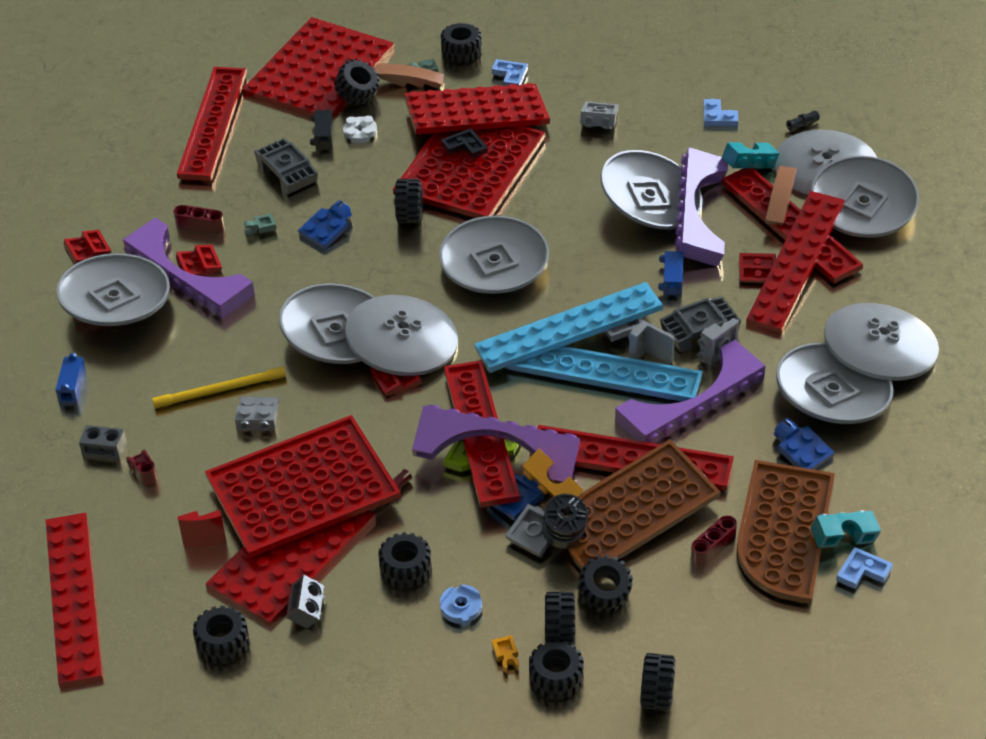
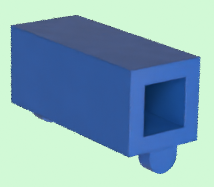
(672, 273)
(70, 379)

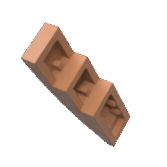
(405, 74)
(781, 195)

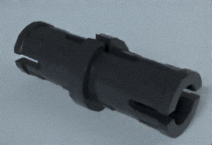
(802, 120)

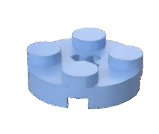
(461, 614)

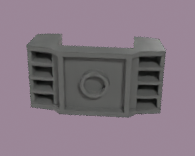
(288, 164)
(692, 319)

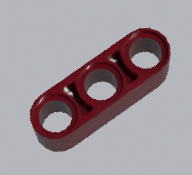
(199, 219)
(713, 540)

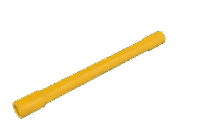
(169, 399)

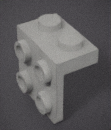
(651, 340)

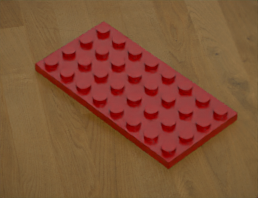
(476, 108)
(264, 581)

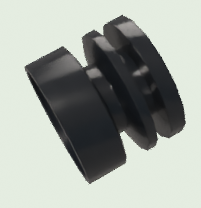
(561, 530)

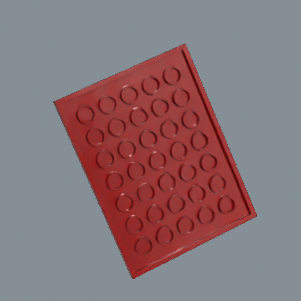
(306, 67)
(478, 183)
(302, 485)

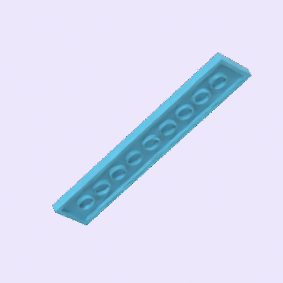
(568, 327)
(614, 372)

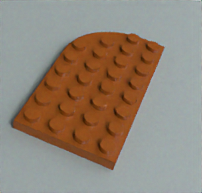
(641, 503)
(775, 528)

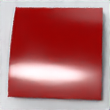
(87, 246)
(200, 262)
(755, 266)
(395, 384)
(201, 530)

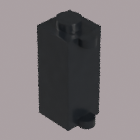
(322, 130)

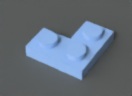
(513, 71)
(716, 117)
(860, 564)

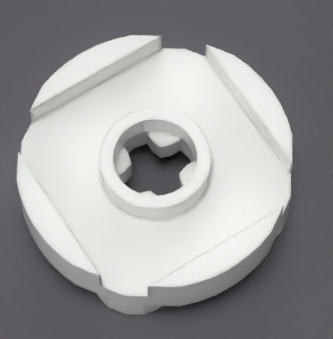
(353, 124)

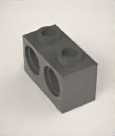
(102, 442)
(305, 601)

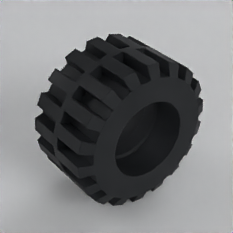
(461, 42)
(361, 73)
(408, 200)
(609, 569)
(405, 573)
(560, 617)
(221, 621)
(657, 682)
(556, 683)

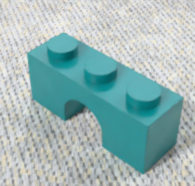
(760, 156)
(860, 525)

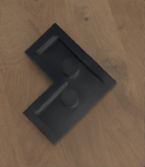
(465, 140)

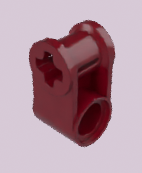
(143, 468)

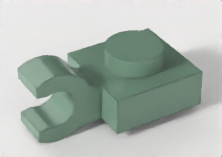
(427, 64)
(261, 223)

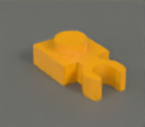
(506, 651)

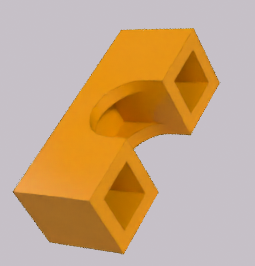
(536, 469)

